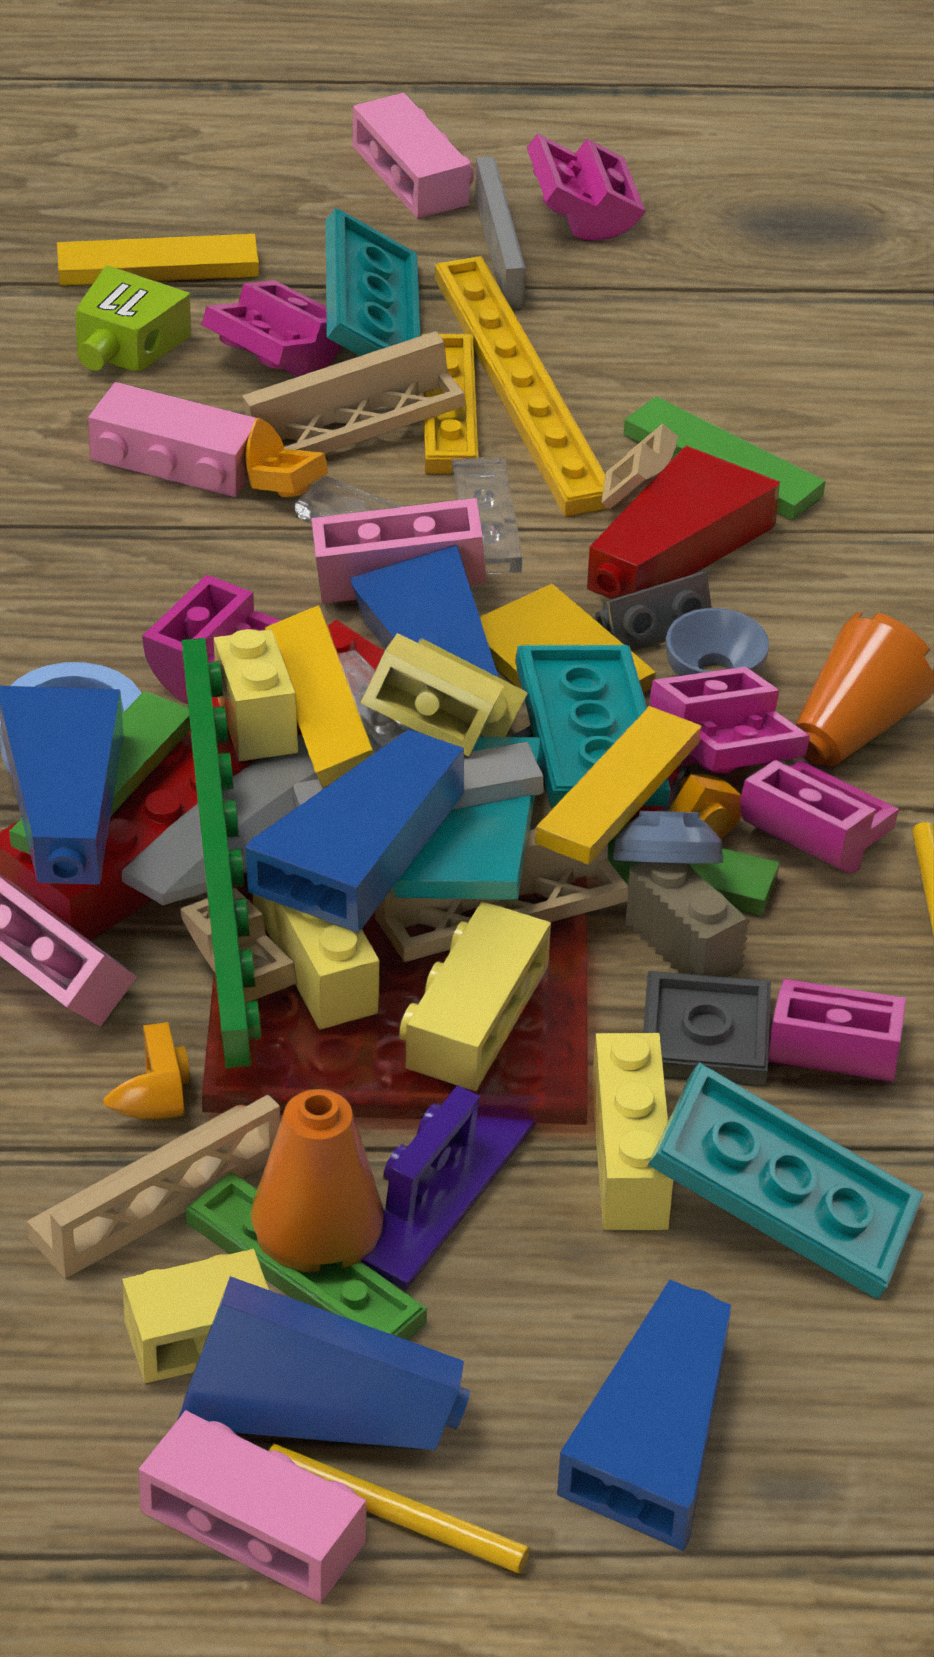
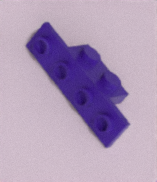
(439, 1181)

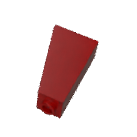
(682, 524)

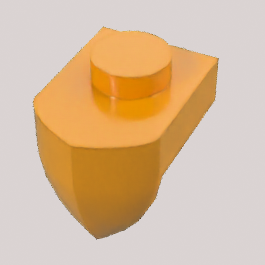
(278, 468)
(711, 798)
(159, 1091)

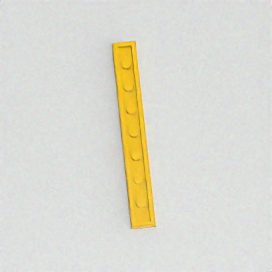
(523, 385)

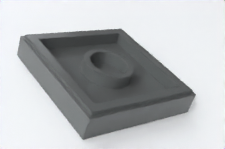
(710, 1022)

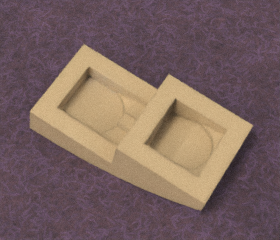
(638, 466)
(271, 965)

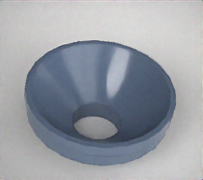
(716, 638)
(668, 839)

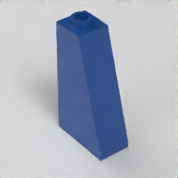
(425, 601)
(64, 774)
(359, 833)
(320, 1376)
(651, 1422)

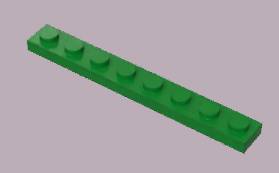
(222, 866)

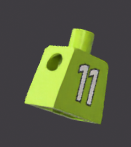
(130, 321)

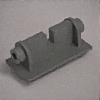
(648, 614)

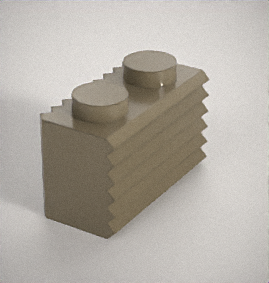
(685, 919)

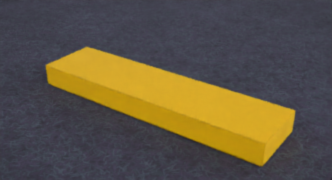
(160, 258)
(453, 432)
(323, 695)
(617, 785)

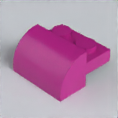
(587, 187)
(276, 326)
(205, 612)
(735, 718)
(816, 812)
(837, 1030)

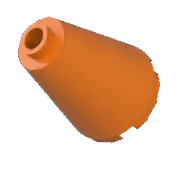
(864, 687)
(317, 1188)

